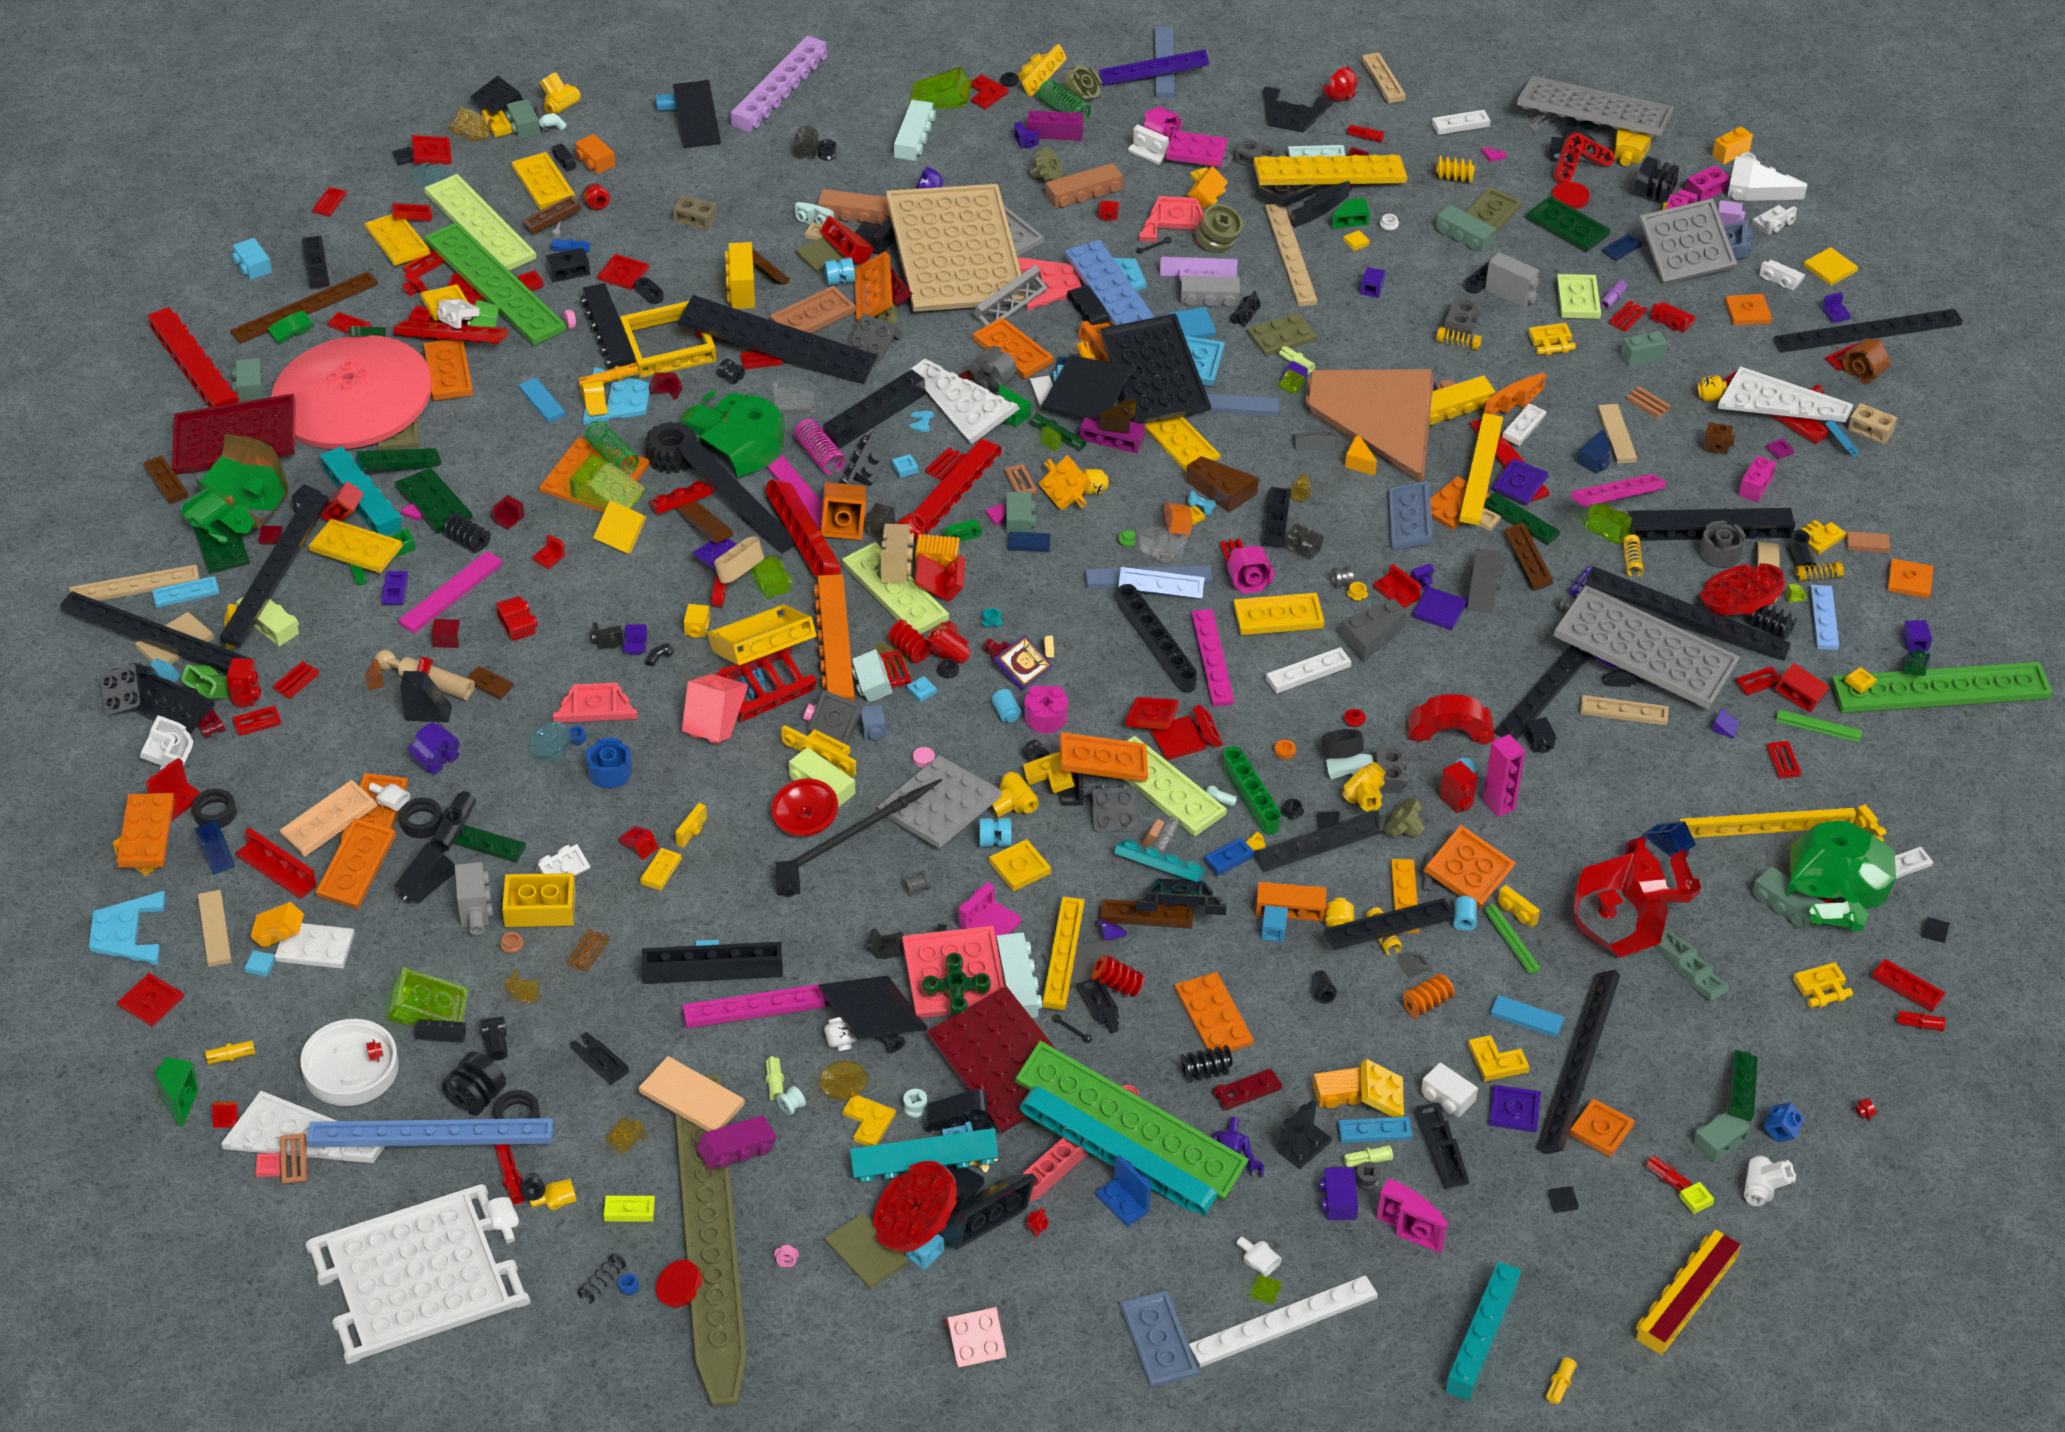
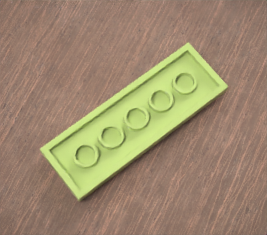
(900, 599)
(1177, 794)

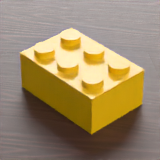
(740, 275)
(539, 900)

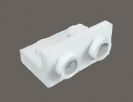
(1149, 145)
(1775, 219)
(1781, 274)
(455, 310)
(566, 861)

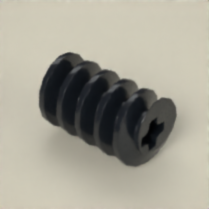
(466, 533)
(1773, 621)
(1206, 1062)

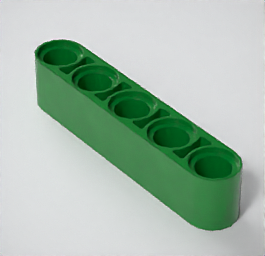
(1251, 790)

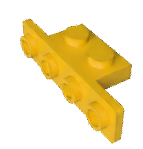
(1040, 69)
(823, 745)

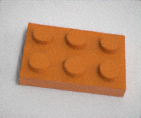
(1448, 503)

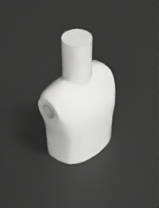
(390, 796)
(503, 1217)
(1259, 1256)

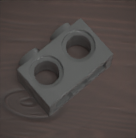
(1250, 148)
(1462, 317)
(1393, 764)

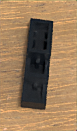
(1325, 201)
(316, 261)
(1277, 516)
(1442, 1145)

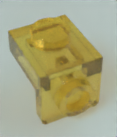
(523, 989)
(626, 1134)

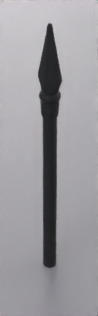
(893, 807)

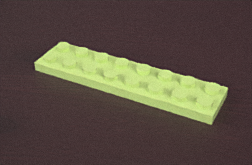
(480, 220)

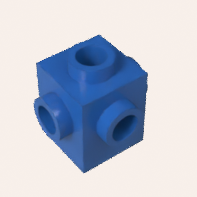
(1783, 1122)

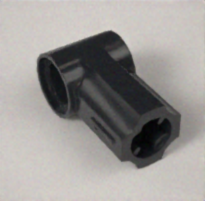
(1572, 126)
(1801, 549)
(494, 1035)

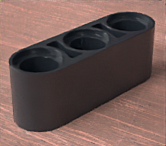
(1088, 305)
(956, 1110)

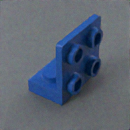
(1127, 1194)

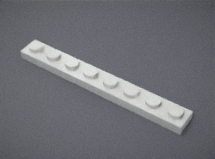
(1282, 1321)

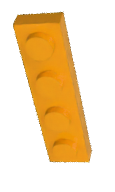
(1404, 885)

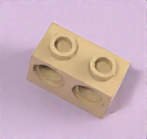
(1872, 423)

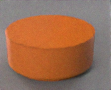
(1285, 749)

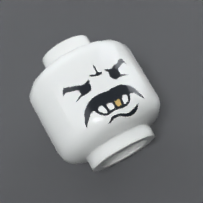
(838, 1034)

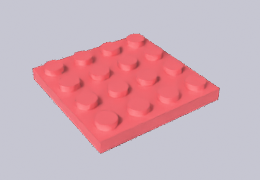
(927, 954)

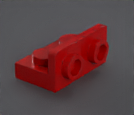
(1672, 316)
(1398, 586)

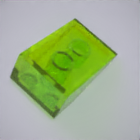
(944, 90)
(601, 481)
(425, 997)

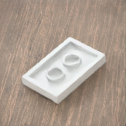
(317, 946)

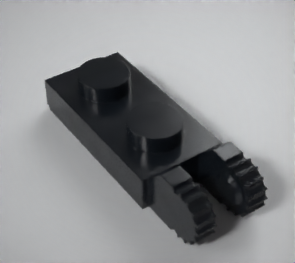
(600, 1058)

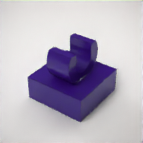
(1423, 575)

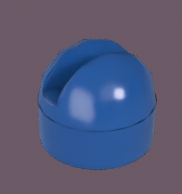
(578, 730)
(628, 1284)

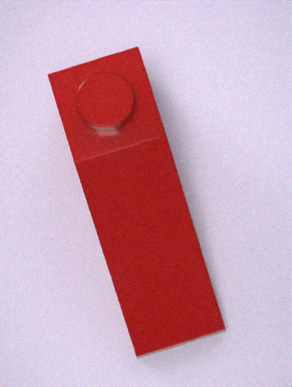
(846, 241)

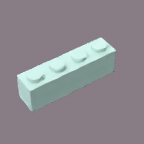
(914, 130)
(1018, 970)

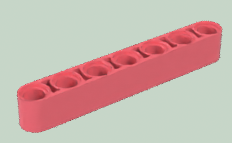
(1058, 1162)

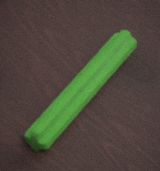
(1819, 725)
(1512, 939)

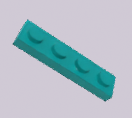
(1168, 862)

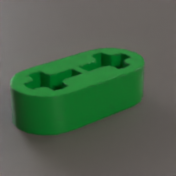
(964, 530)

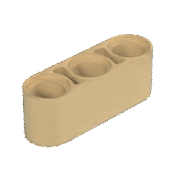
(739, 559)

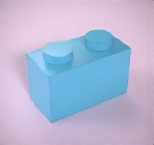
(251, 258)

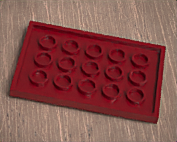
(200, 432)
(989, 1050)

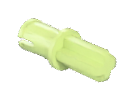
(1291, 355)
(774, 1077)
(1373, 1155)

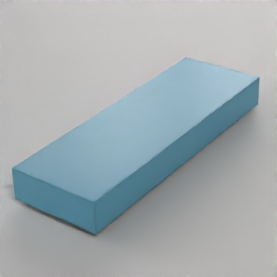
(185, 591)

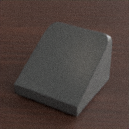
(1413, 963)

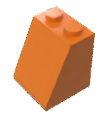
(843, 510)

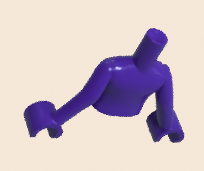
(1237, 1140)

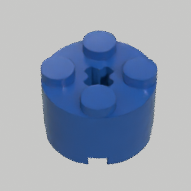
(609, 763)

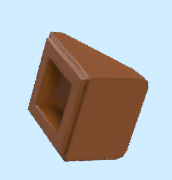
(374, 676)

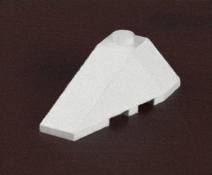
(1756, 182)

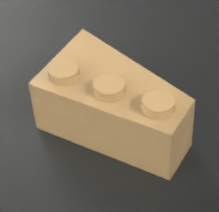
(896, 553)

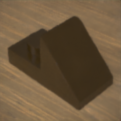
(1118, 417)

